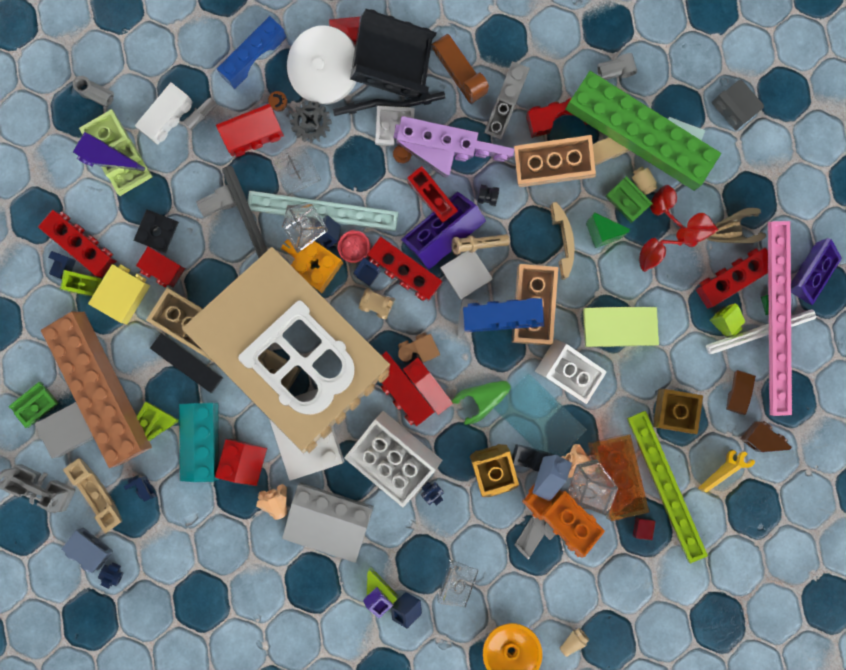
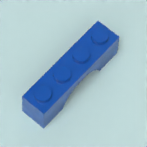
(264, 38)

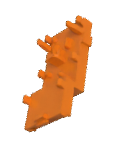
(567, 519)

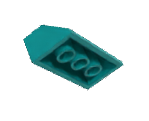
(199, 442)

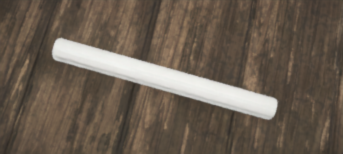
(756, 333)

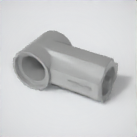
(622, 66)
(93, 91)
(219, 200)

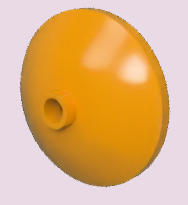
(524, 641)

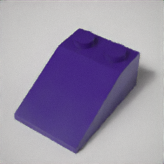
(96, 152)

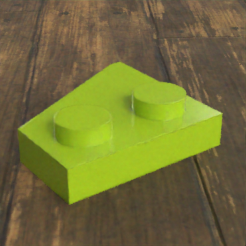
(154, 420)

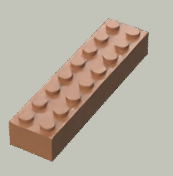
(96, 388)

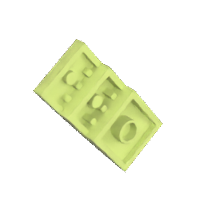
(110, 130)
(620, 326)

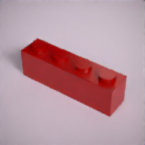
(405, 394)

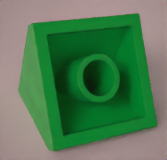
(604, 230)

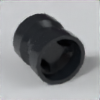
(488, 195)

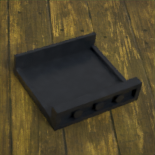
(392, 55)

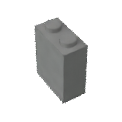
(64, 431)

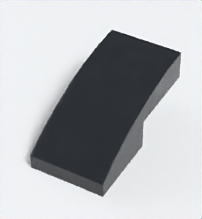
(528, 457)

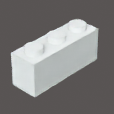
(164, 113)

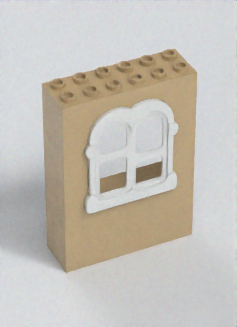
(256, 314)

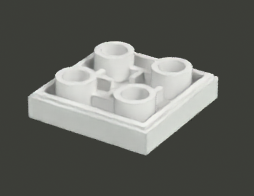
(466, 274)

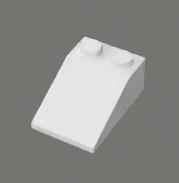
(570, 371)

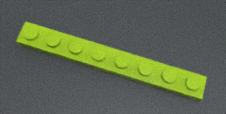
(667, 487)

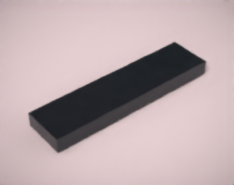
(186, 363)

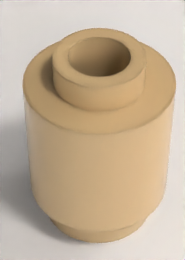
(644, 180)

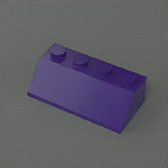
(433, 239)

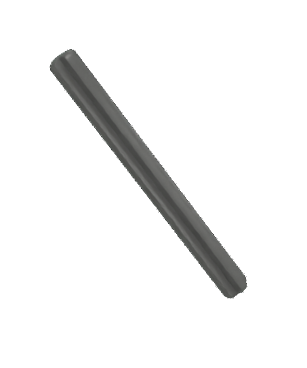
(244, 210)

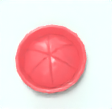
(353, 246)

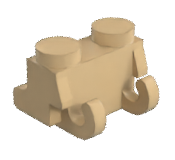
(376, 302)

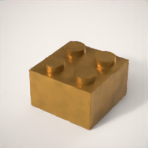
(678, 411)

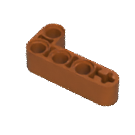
(470, 84)

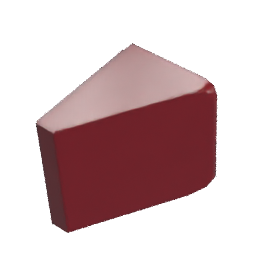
(644, 528)

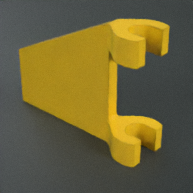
(726, 470)

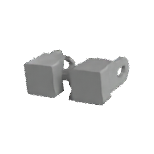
(23, 480)

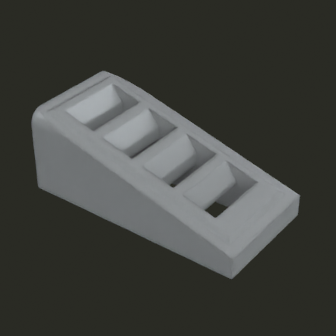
(460, 330)

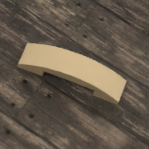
(559, 217)
(95, 494)

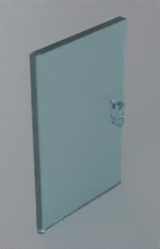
(540, 417)

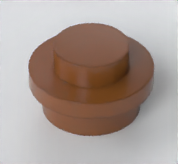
(401, 155)

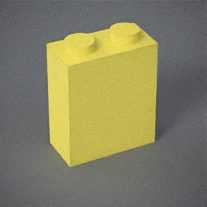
(119, 293)

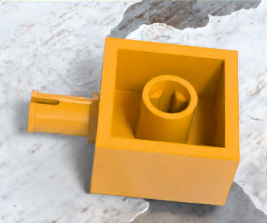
(312, 254)

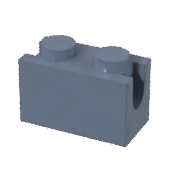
(86, 550)

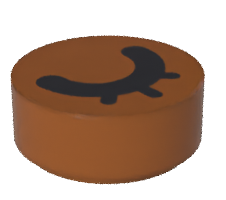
(278, 101)

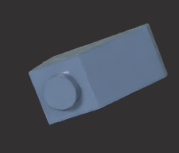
(551, 476)

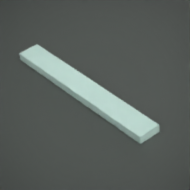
(338, 212)

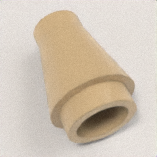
(574, 642)

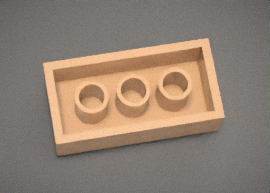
(555, 161)
(537, 282)

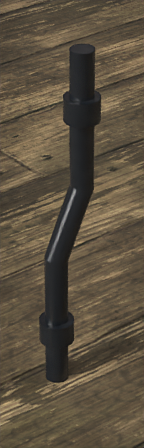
(351, 108)

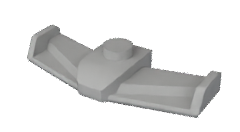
(532, 535)

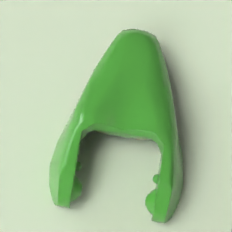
(486, 397)

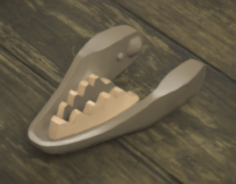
(731, 230)

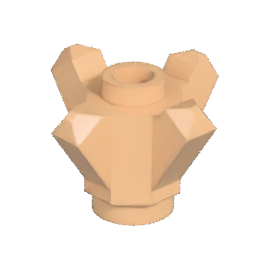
(576, 457)
(274, 502)

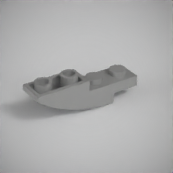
(507, 100)

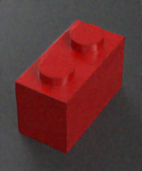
(160, 267)

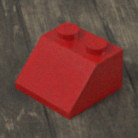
(241, 462)

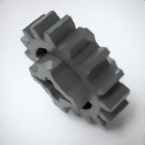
(306, 127)

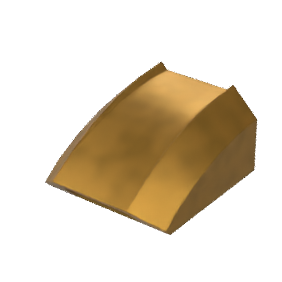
(494, 470)

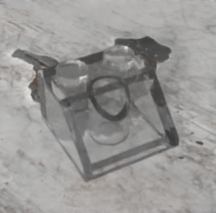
(592, 487)

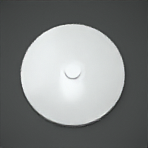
(321, 64)

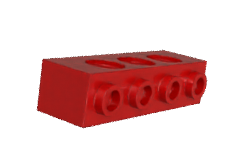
(53, 227)
(383, 248)
(712, 296)

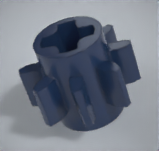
(432, 493)
(110, 575)

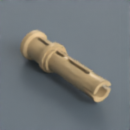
(472, 243)

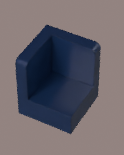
(332, 235)
(60, 264)
(366, 272)
(406, 610)

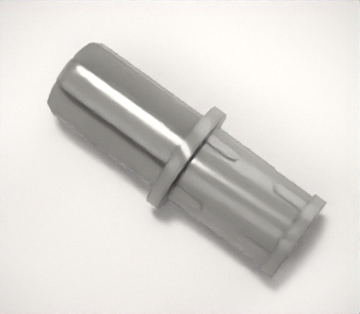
(200, 113)

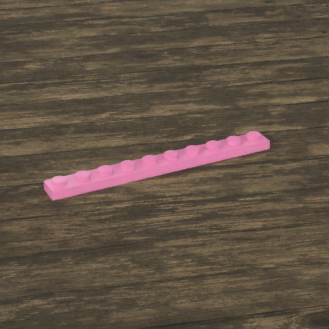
(779, 318)

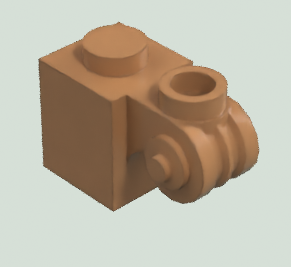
(423, 346)

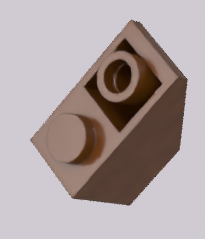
(763, 439)

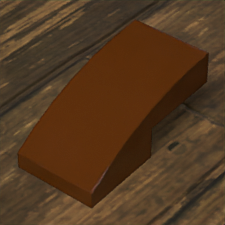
(741, 392)

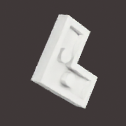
(386, 121)

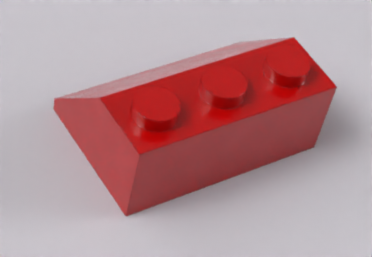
(250, 130)

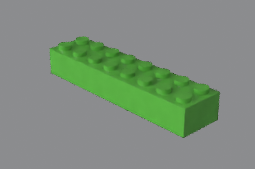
(643, 131)

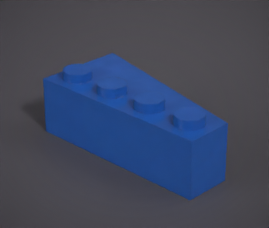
(503, 316)

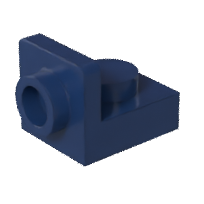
(144, 488)

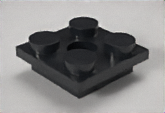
(145, 231)

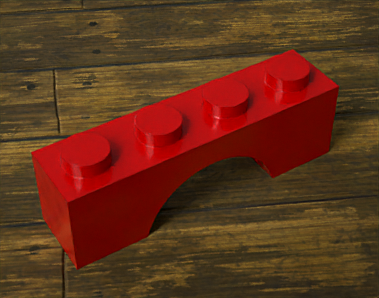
(541, 119)

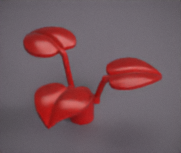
(697, 230)

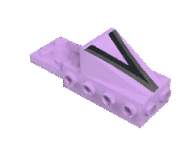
(440, 154)

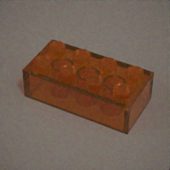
(620, 462)

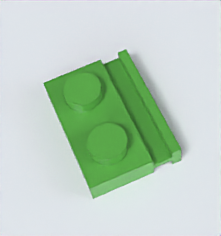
(628, 199)
(33, 405)

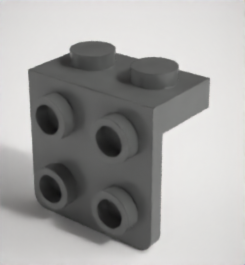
(738, 104)

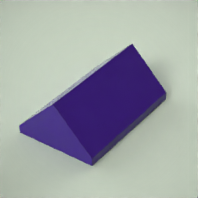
(815, 271)

